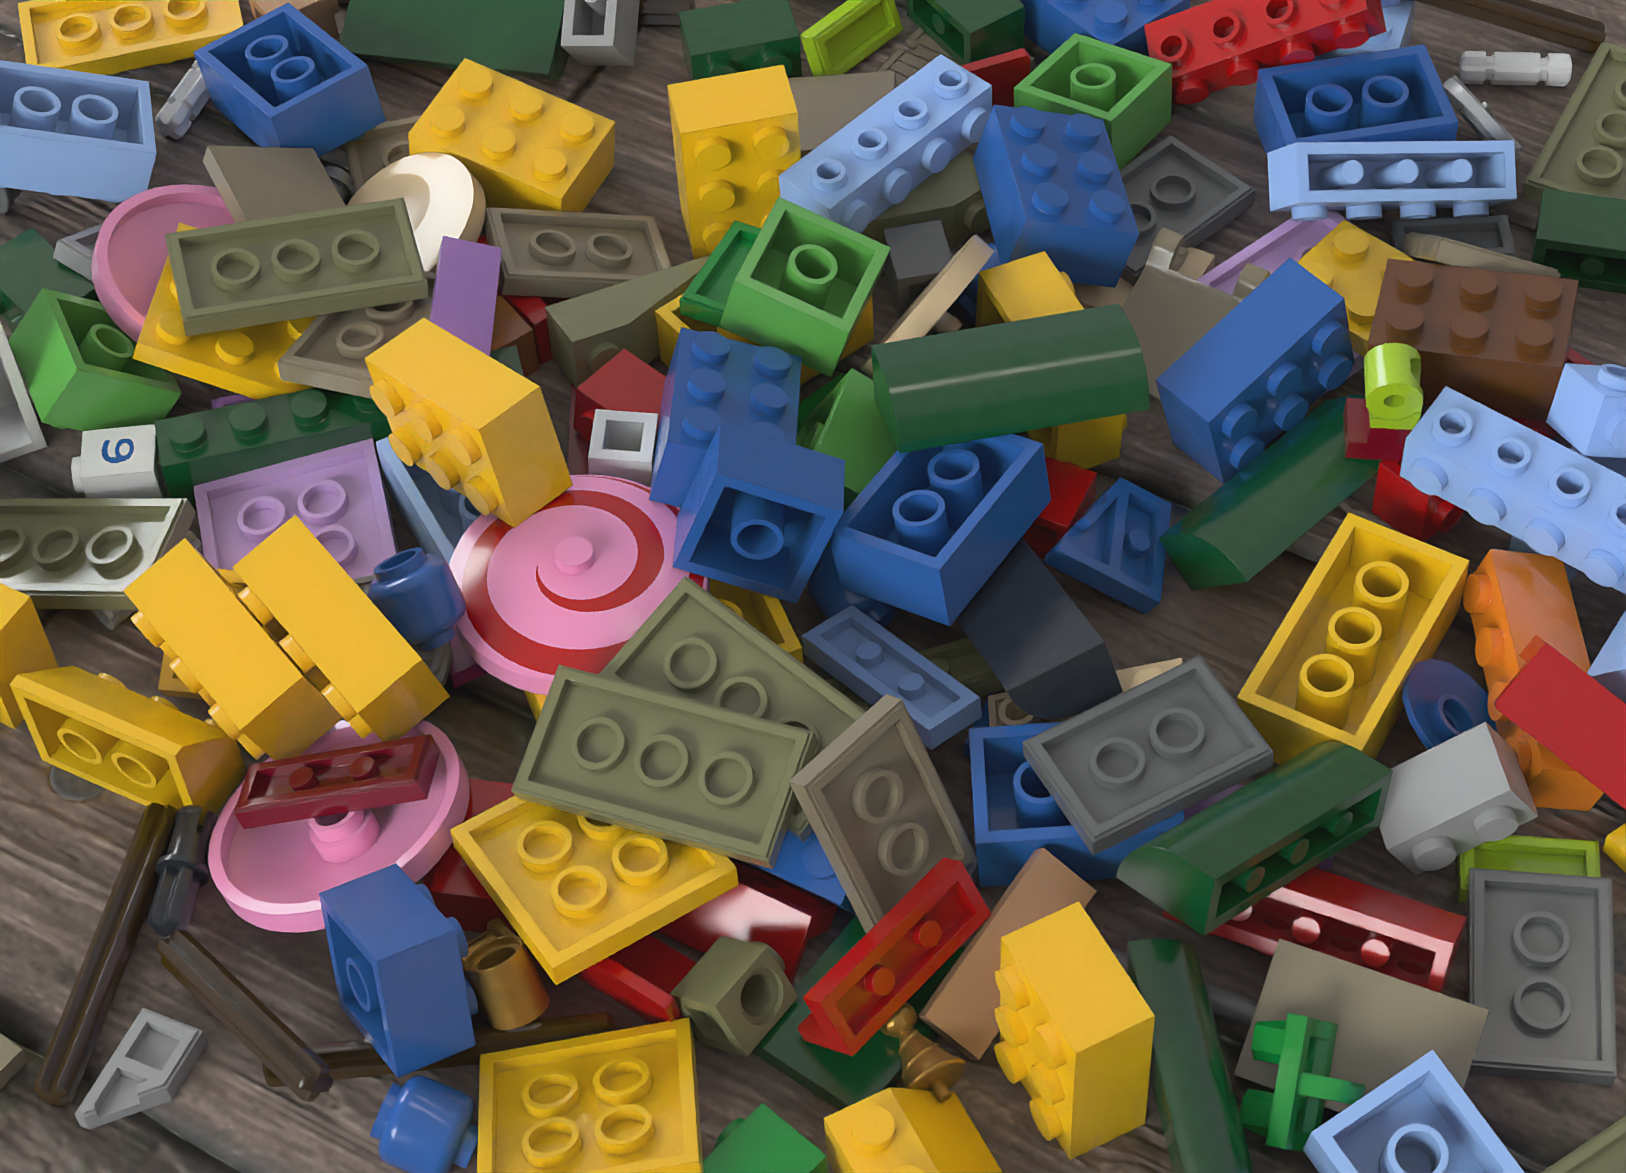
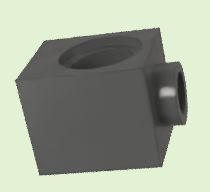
(914, 260)

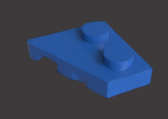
(1118, 546)

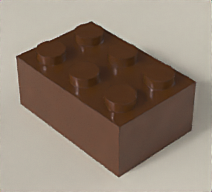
(1480, 332)

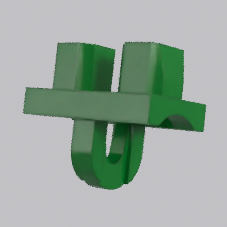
(1304, 1057)

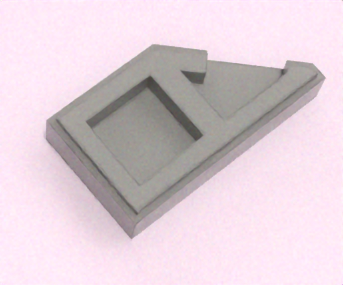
(143, 1069)

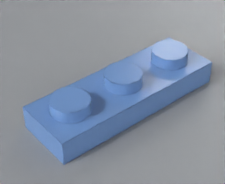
(879, 664)

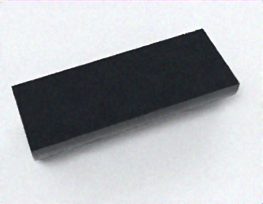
(1038, 640)

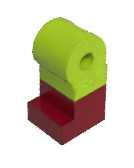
(1391, 405)

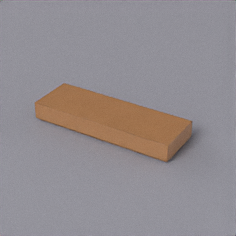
(967, 997)

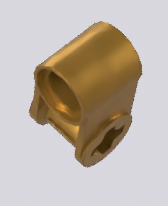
(504, 978)

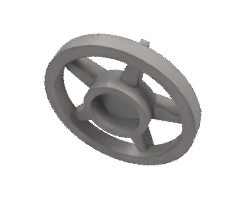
(1476, 114)

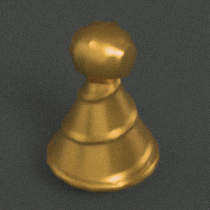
(923, 1061)

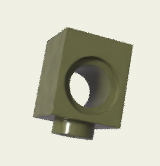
(735, 994)

